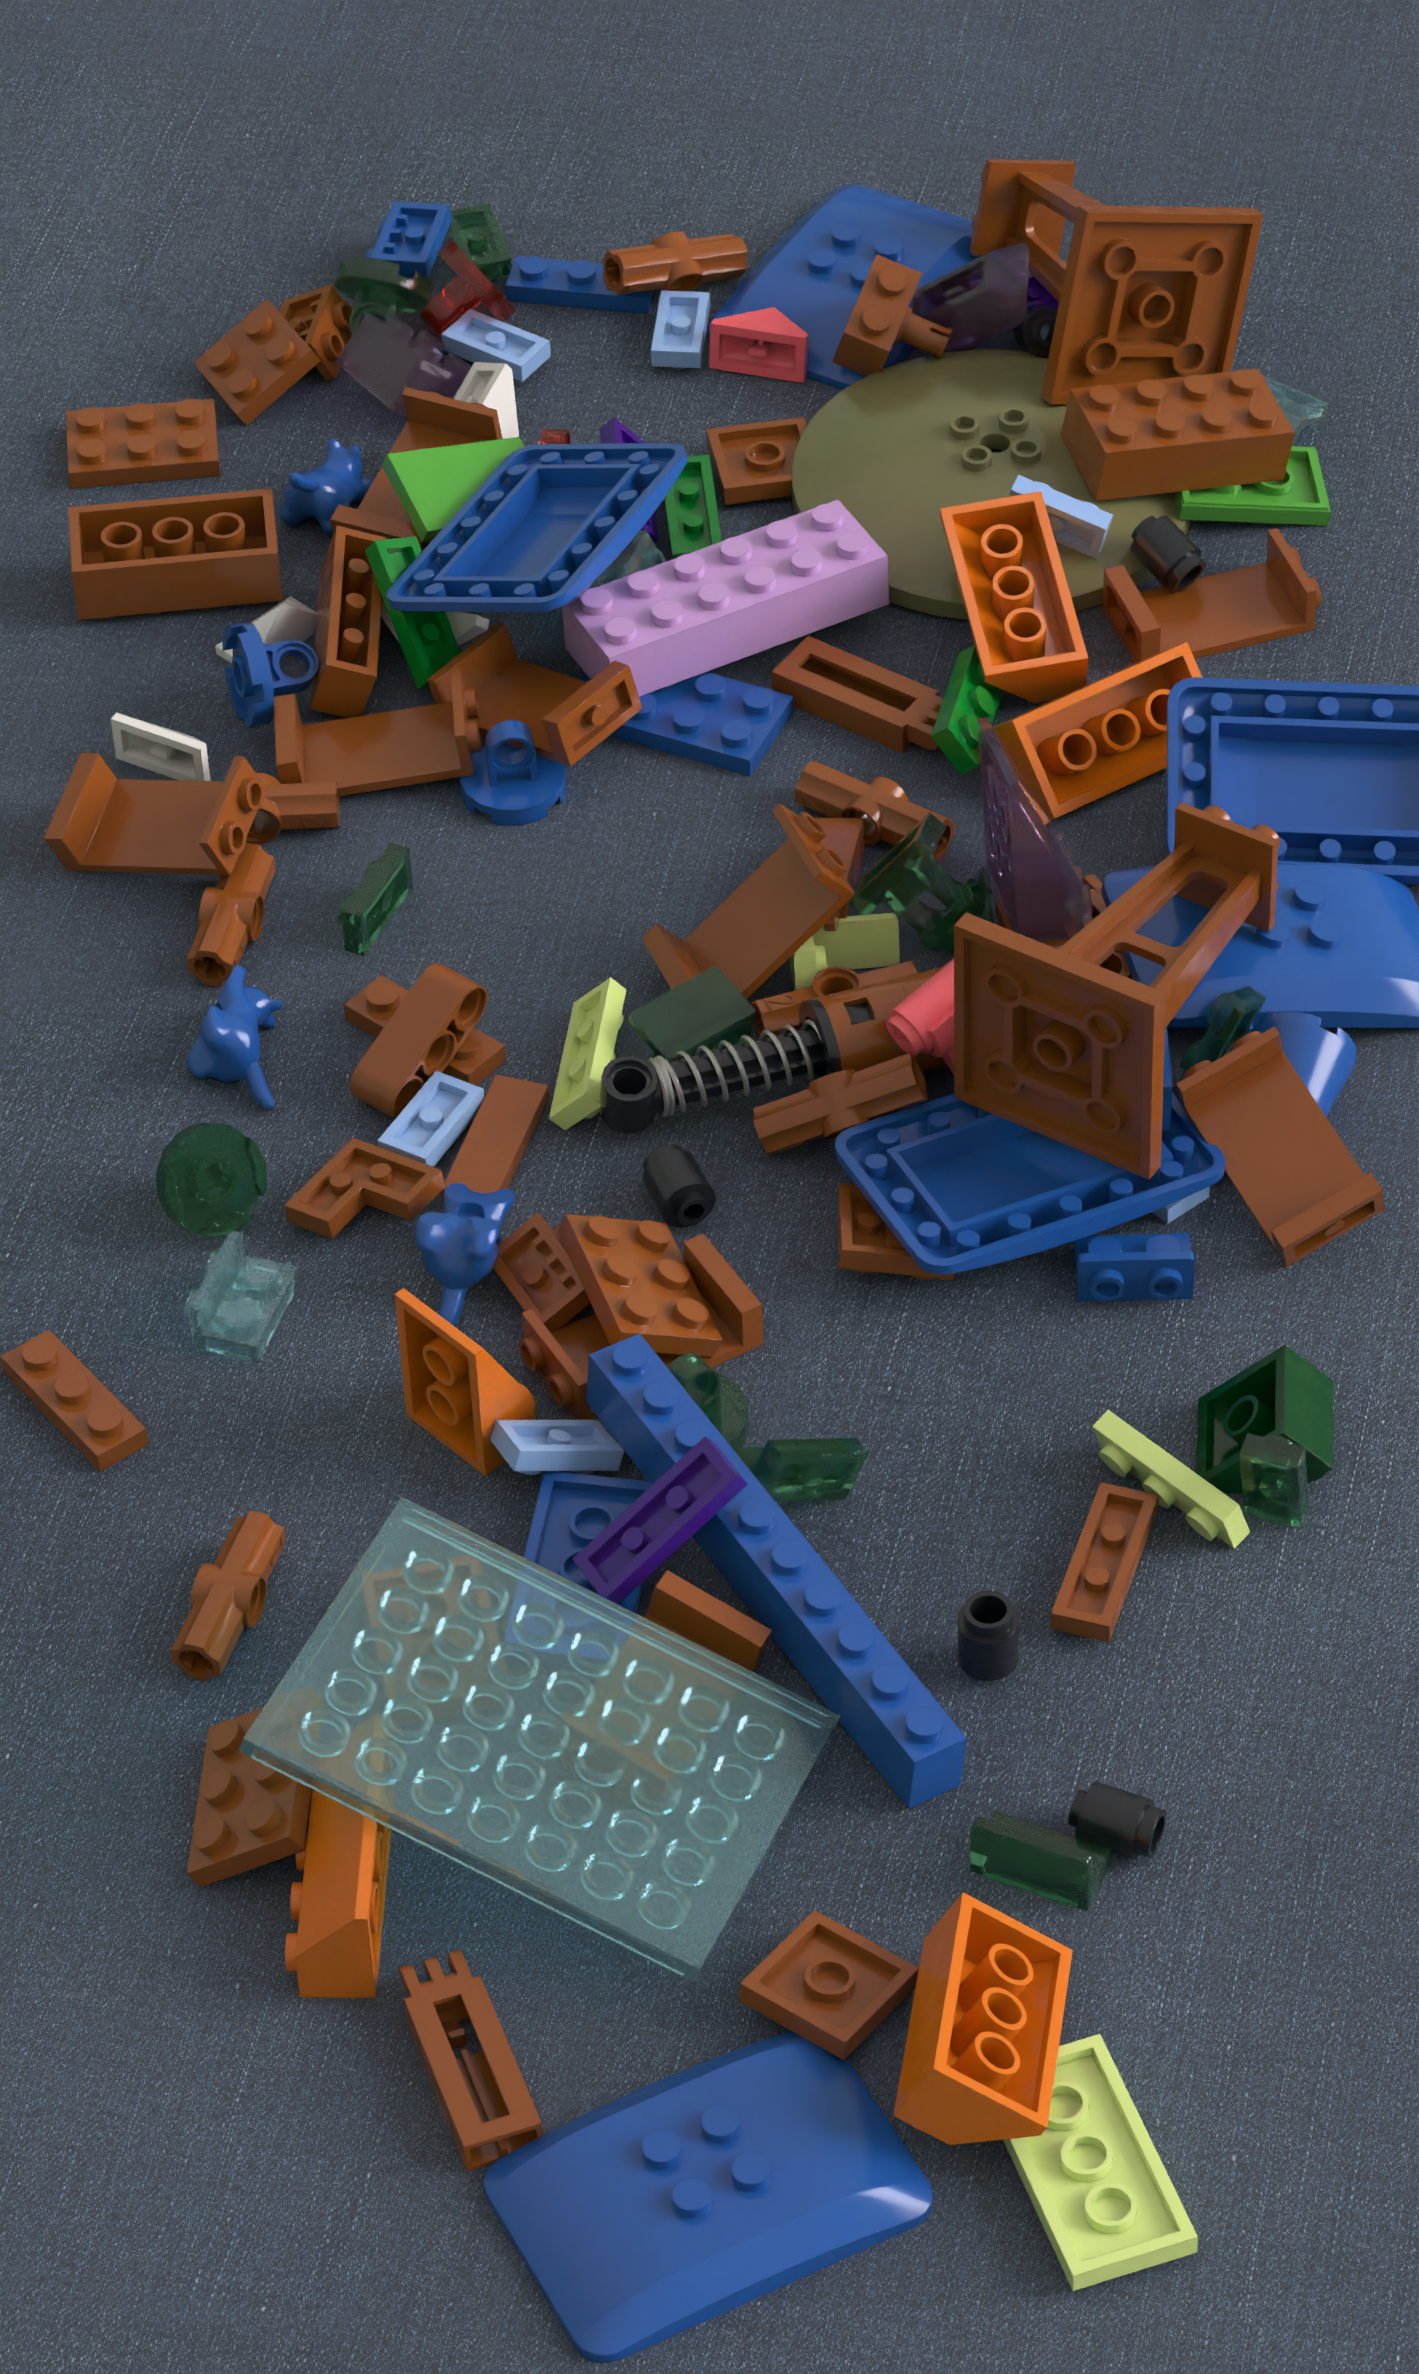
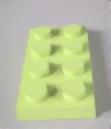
(1100, 2175)

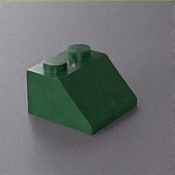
(1271, 1397)

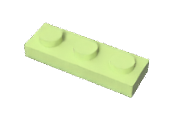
(586, 1053)
(1206, 1507)

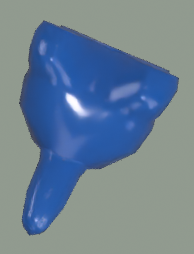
(320, 490)
(230, 1038)
(462, 1241)

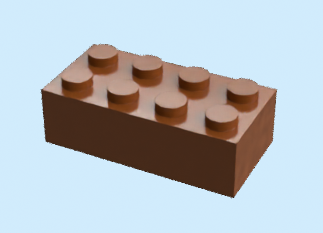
(1177, 434)
(174, 554)

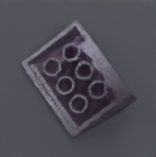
(1024, 853)

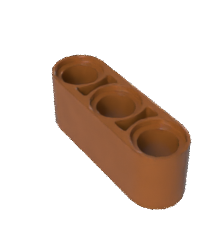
(418, 1039)

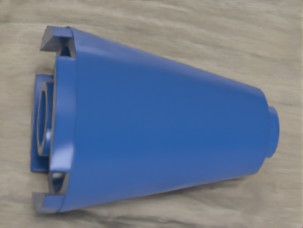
(1317, 1055)

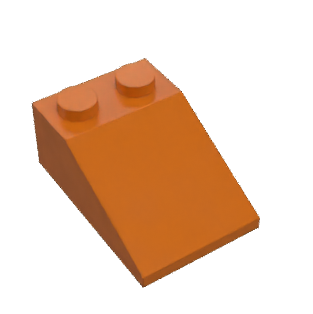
(455, 1385)

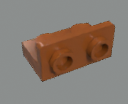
(322, 323)
(541, 1273)

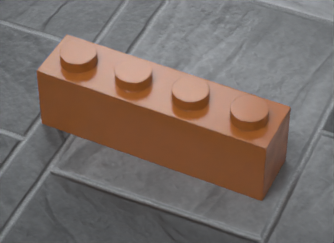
(346, 626)

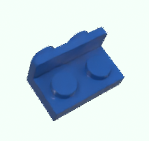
(412, 236)
(1134, 1267)

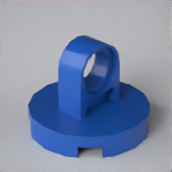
(257, 675)
(511, 781)

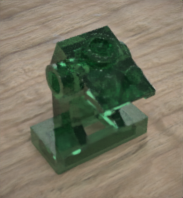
(909, 872)

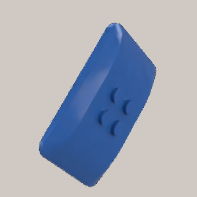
(826, 257)
(540, 528)
(1309, 760)
(1336, 949)
(986, 1191)
(705, 2193)

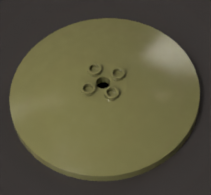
(924, 443)

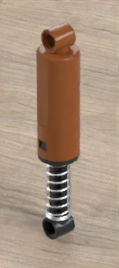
(834, 1036)

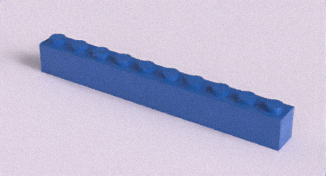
(785, 1582)

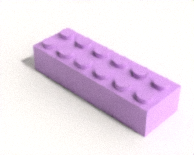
(730, 599)

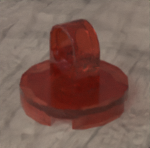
(463, 293)

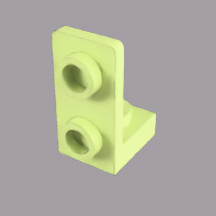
(856, 944)

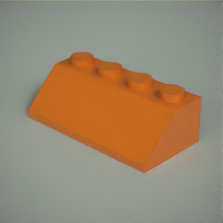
(1016, 596)
(1098, 733)
(338, 1902)
(983, 2028)

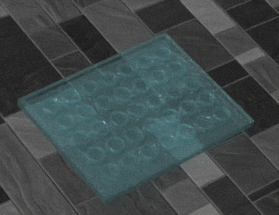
(543, 1737)

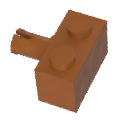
(885, 318)

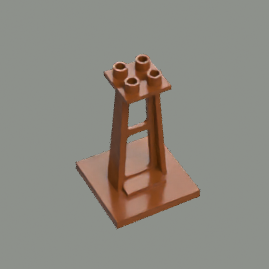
(1140, 286)
(1079, 1046)

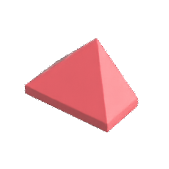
(759, 345)

